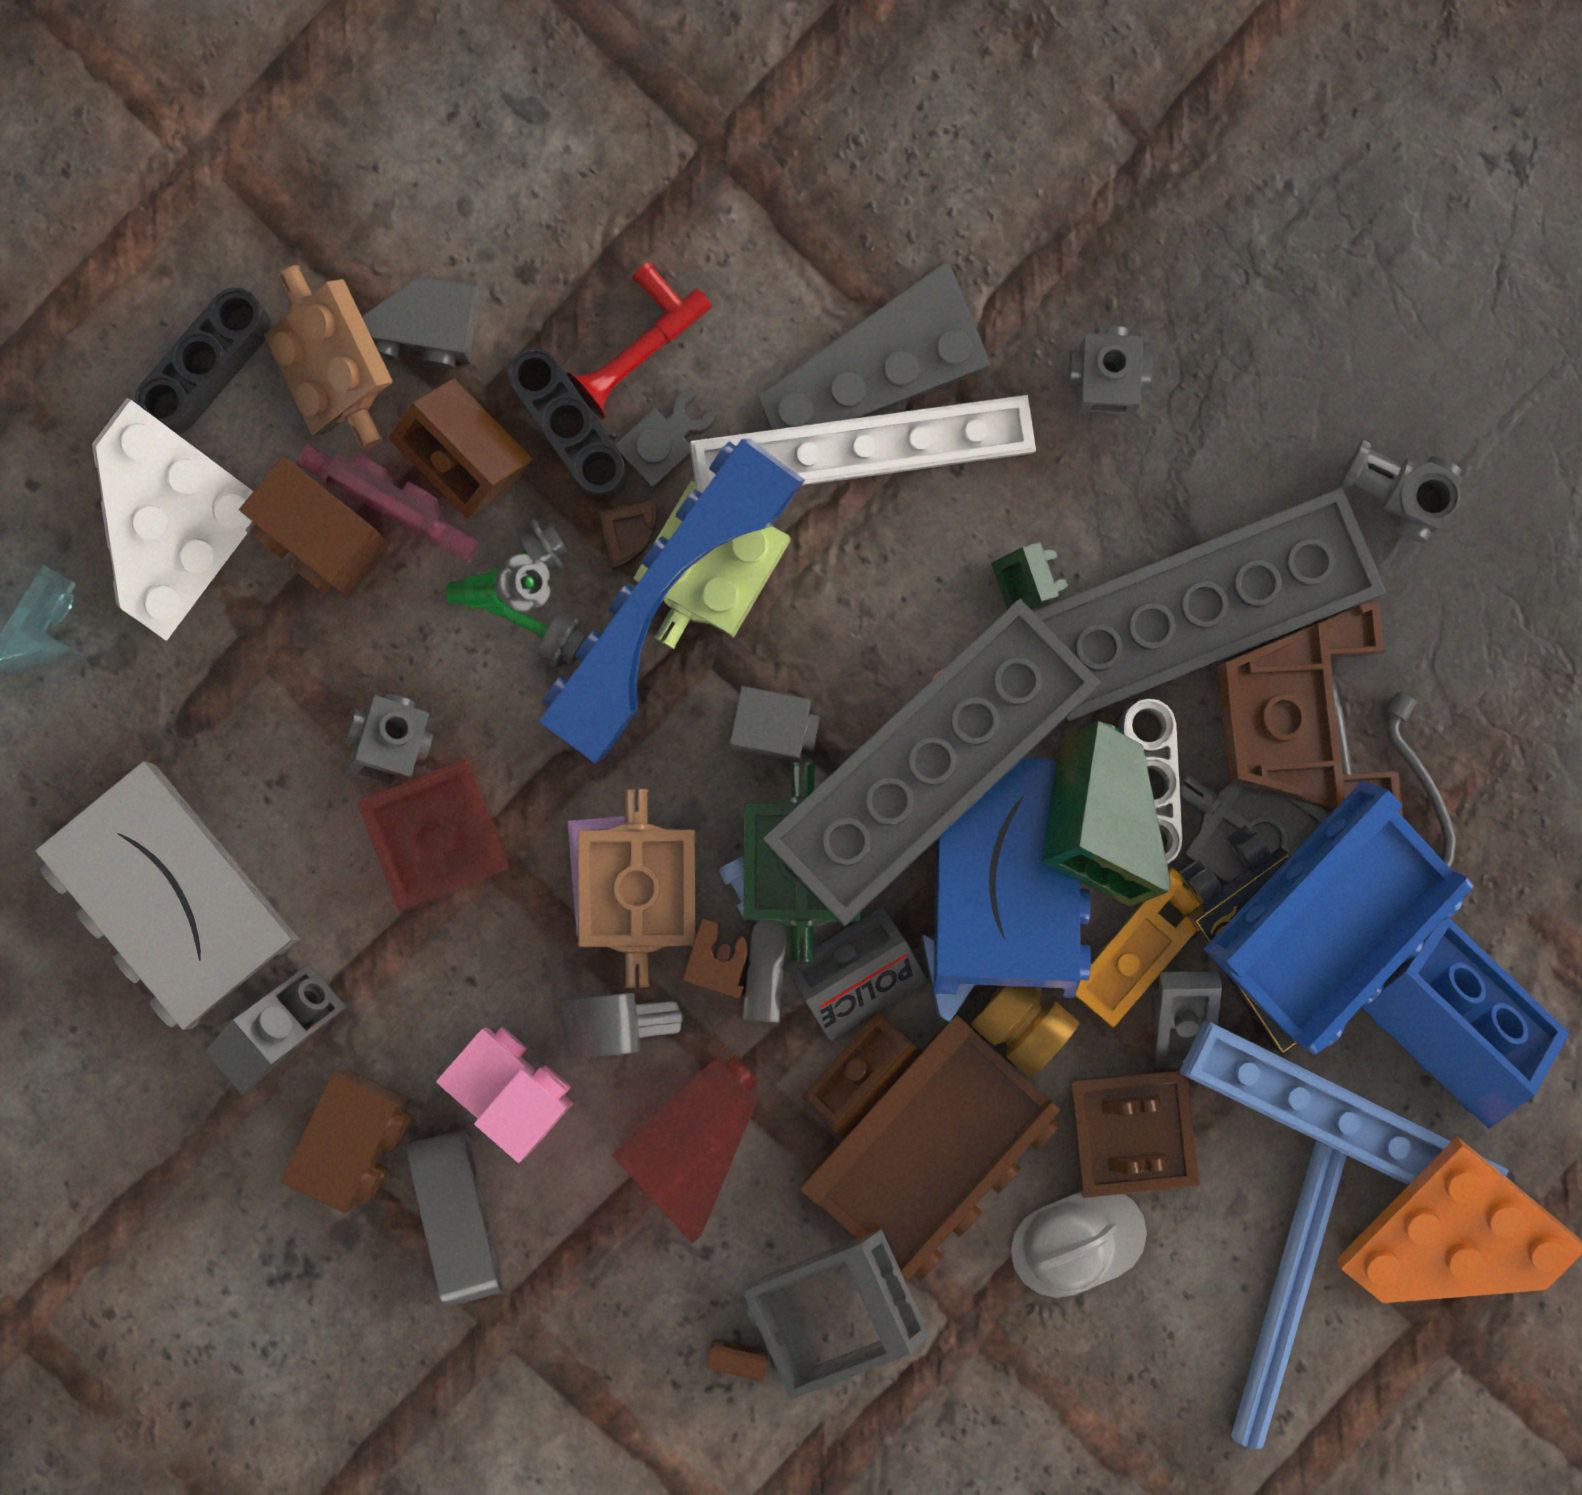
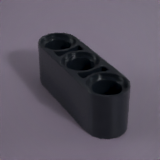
(206, 333)
(561, 398)

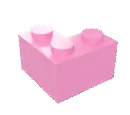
(505, 1092)

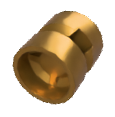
(1026, 1025)

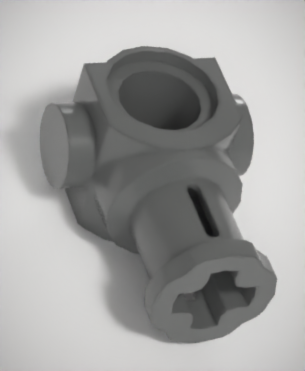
(1399, 485)

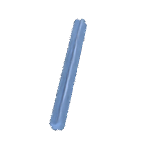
(1288, 1296)

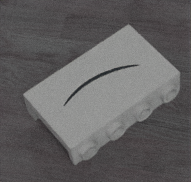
(164, 896)

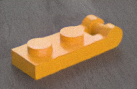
(1137, 953)

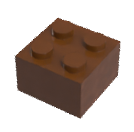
(324, 534)
(348, 1140)

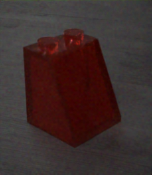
(691, 1142)

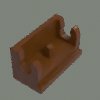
(715, 971)

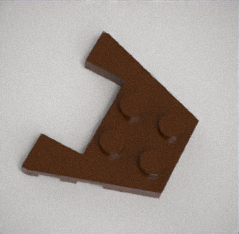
(1284, 712)

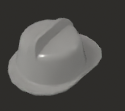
(1078, 1243)

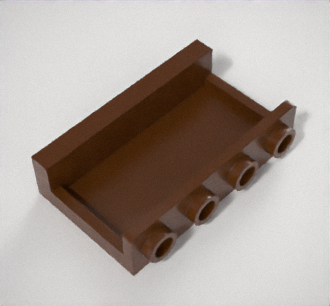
(933, 1148)

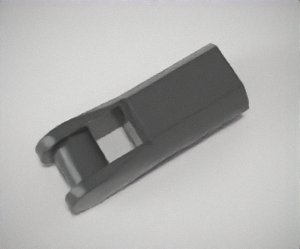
(764, 972)

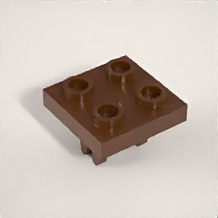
(1134, 1133)

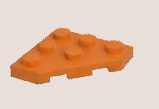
(1460, 1235)

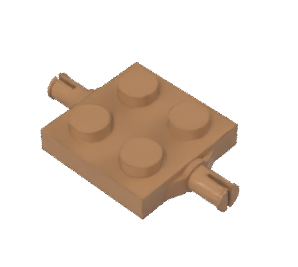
(328, 357)
(636, 888)

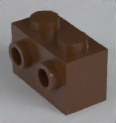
(460, 448)

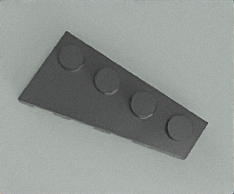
(889, 358)

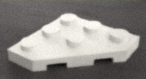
(164, 515)

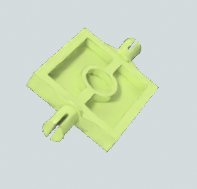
(722, 583)

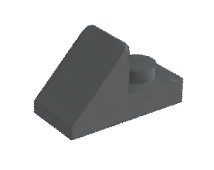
(1178, 1010)

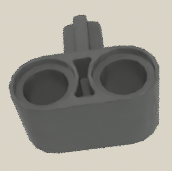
(614, 1024)

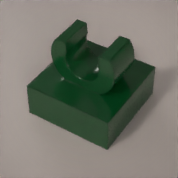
(1027, 576)

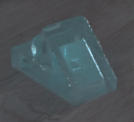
(25, 636)

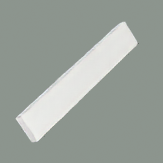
(887, 441)

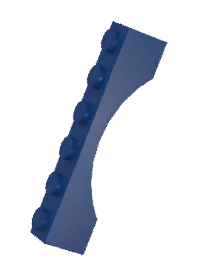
(602, 693)

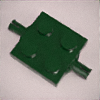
(769, 885)

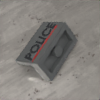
(857, 973)

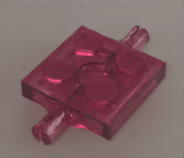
(372, 486)

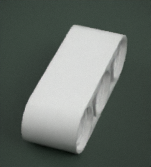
(1163, 758)

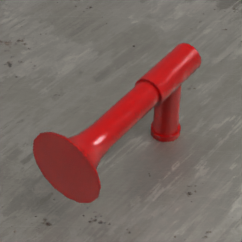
(677, 318)

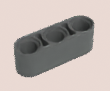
(454, 1217)

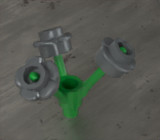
(523, 585)

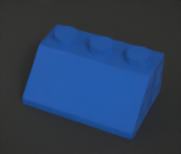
(1469, 1024)

